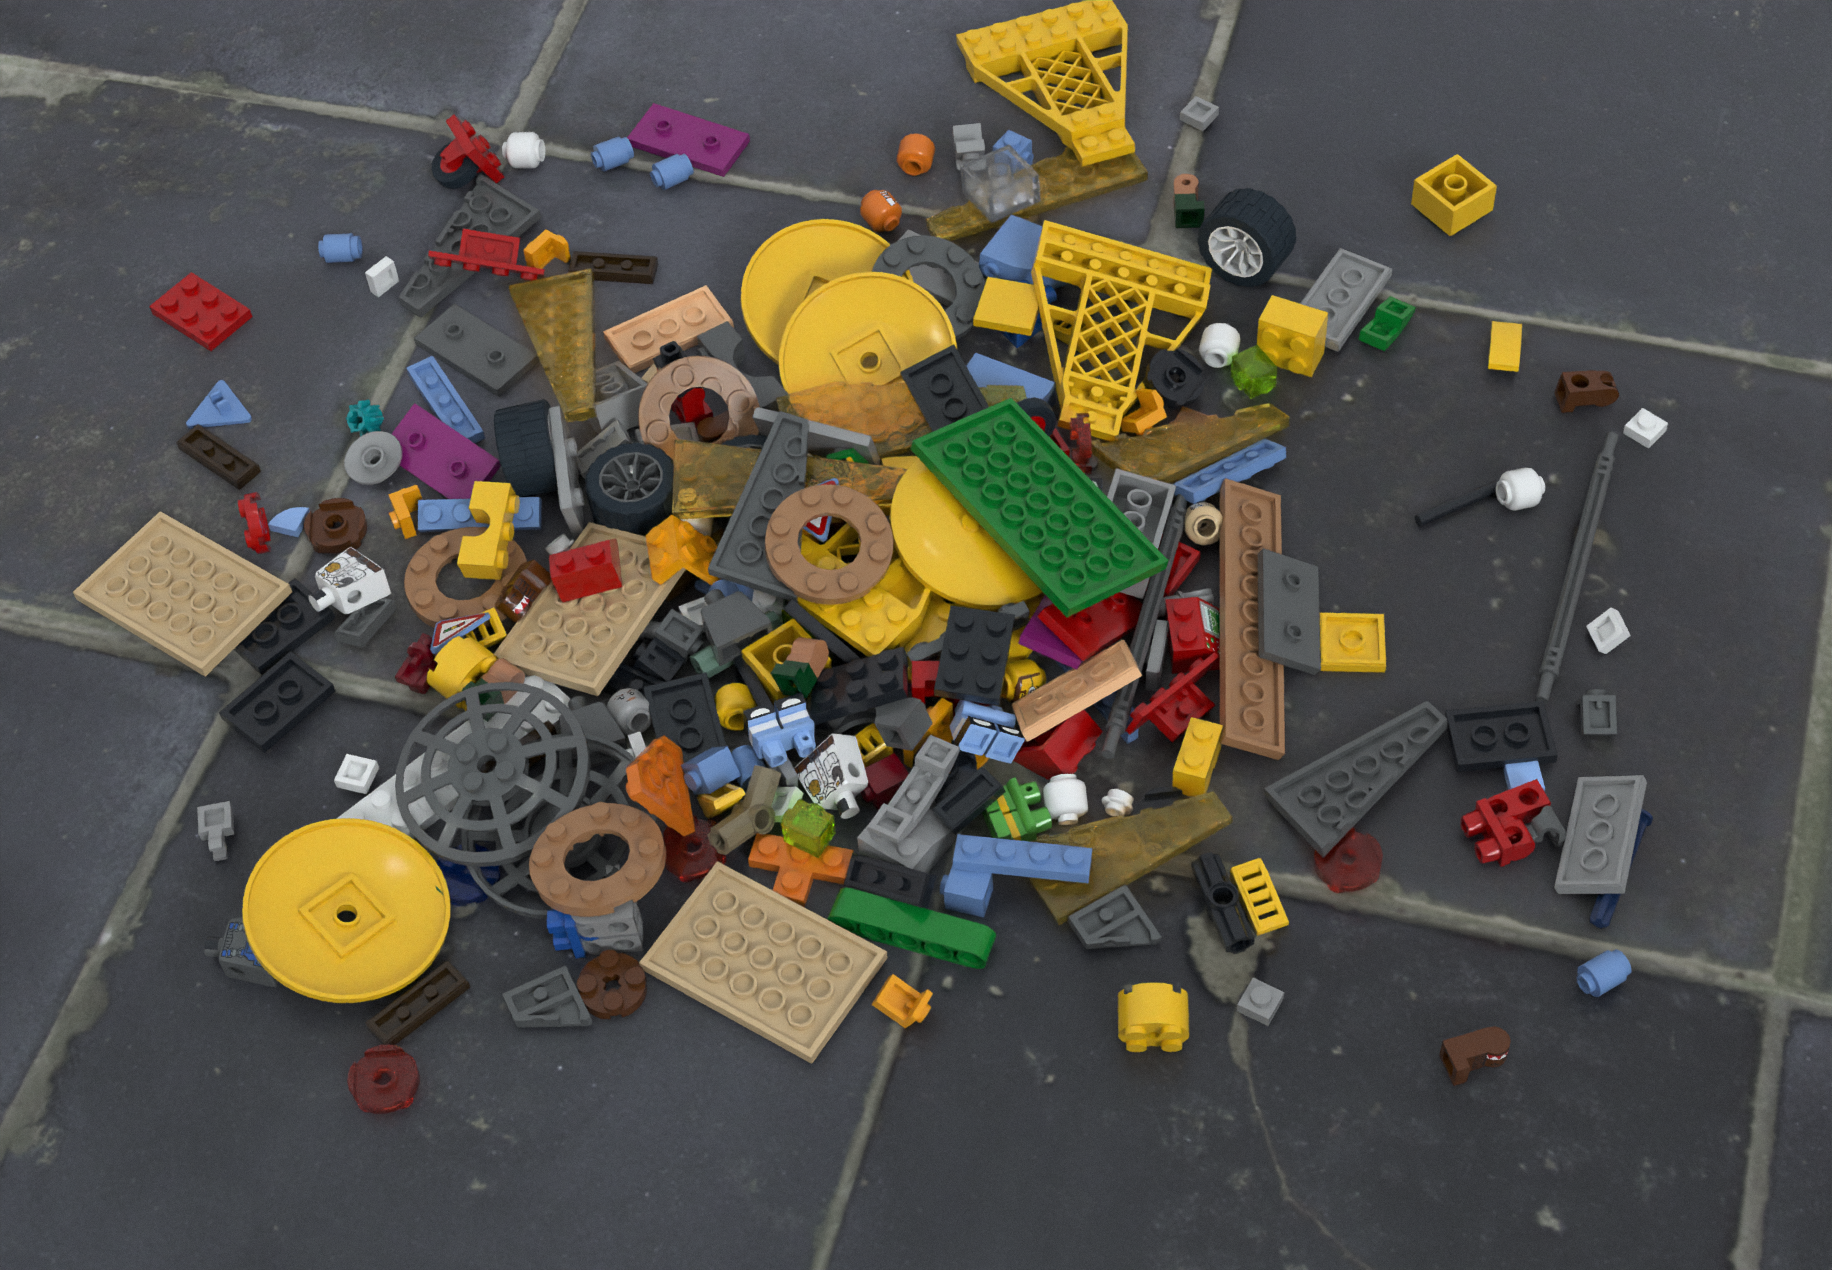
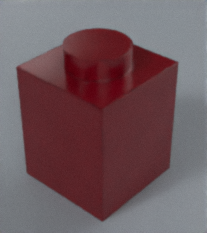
(884, 780)

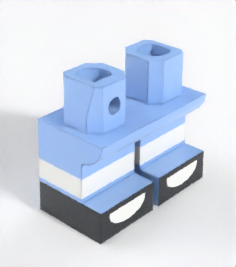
(780, 729)
(986, 731)

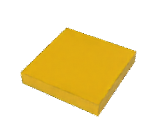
(1007, 307)
(1352, 642)

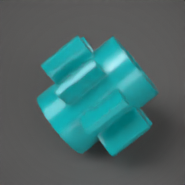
(364, 418)

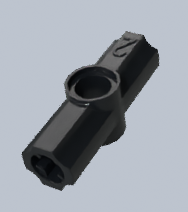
(1228, 918)

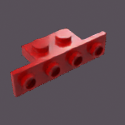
(489, 252)
(1174, 707)

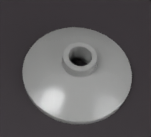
(369, 449)

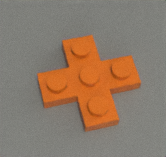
(796, 867)

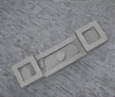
(916, 792)

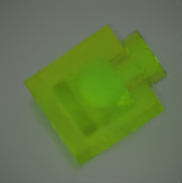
(1253, 372)
(808, 827)

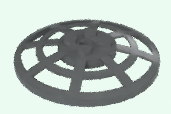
(498, 785)
(543, 815)

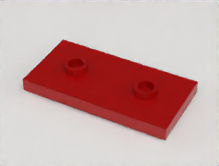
(1095, 626)

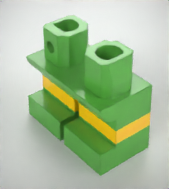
(1011, 817)

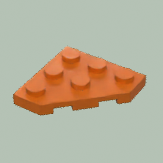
(659, 784)

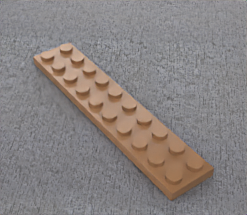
(1248, 684)

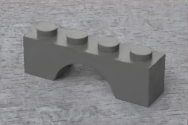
(727, 345)
(898, 722)

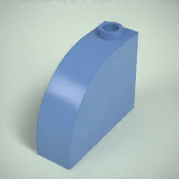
(1012, 253)
(993, 372)

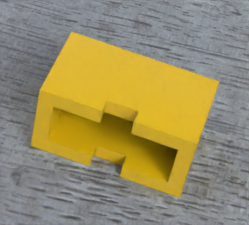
(1197, 757)

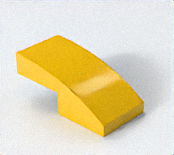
(1505, 346)

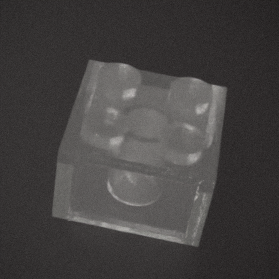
(1000, 183)

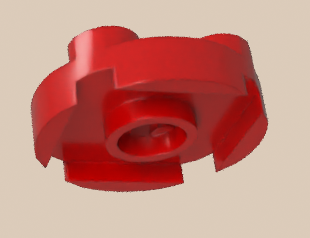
(257, 523)

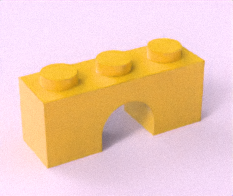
(487, 553)

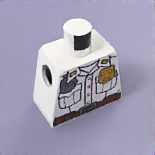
(349, 583)
(834, 774)

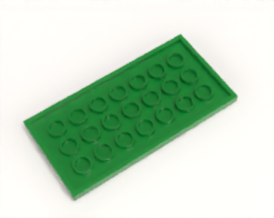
(1039, 506)

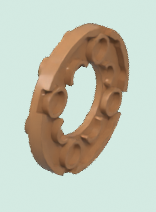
(692, 373)
(423, 571)
(820, 584)
(597, 897)

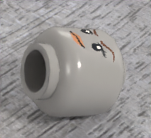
(630, 711)

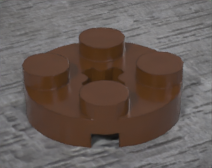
(336, 540)
(610, 967)

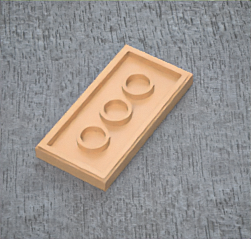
(679, 320)
(1076, 690)

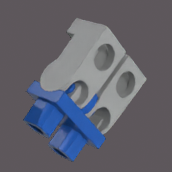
(615, 931)

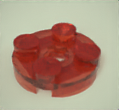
(1082, 434)
(691, 864)
(1355, 876)
(389, 1097)

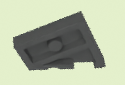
(1114, 922)
(548, 1002)

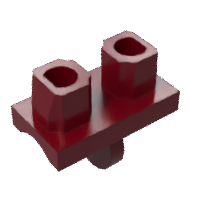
(417, 664)

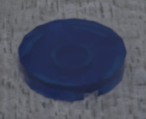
(460, 882)

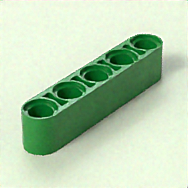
(913, 928)

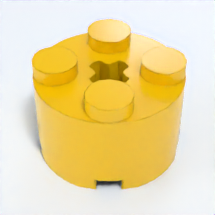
(459, 664)
(1153, 1017)

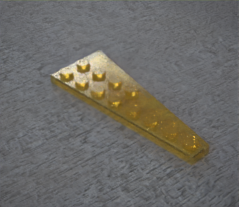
(1060, 182)
(562, 330)
(713, 476)

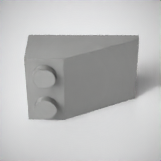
(617, 396)
(918, 850)

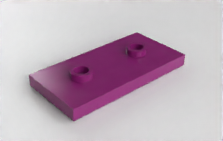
(705, 143)
(442, 455)
(1042, 640)

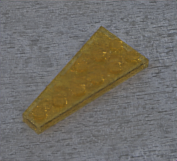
(1184, 447)
(1129, 849)

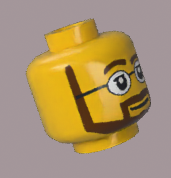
(1021, 679)

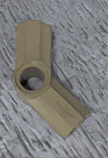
(748, 815)

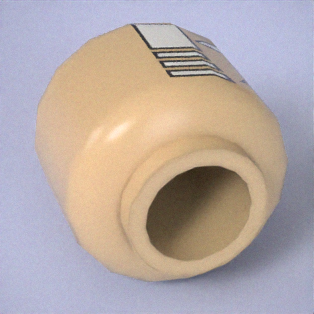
(1196, 516)

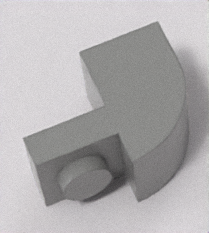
(967, 143)

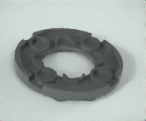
(944, 255)

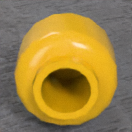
(730, 704)

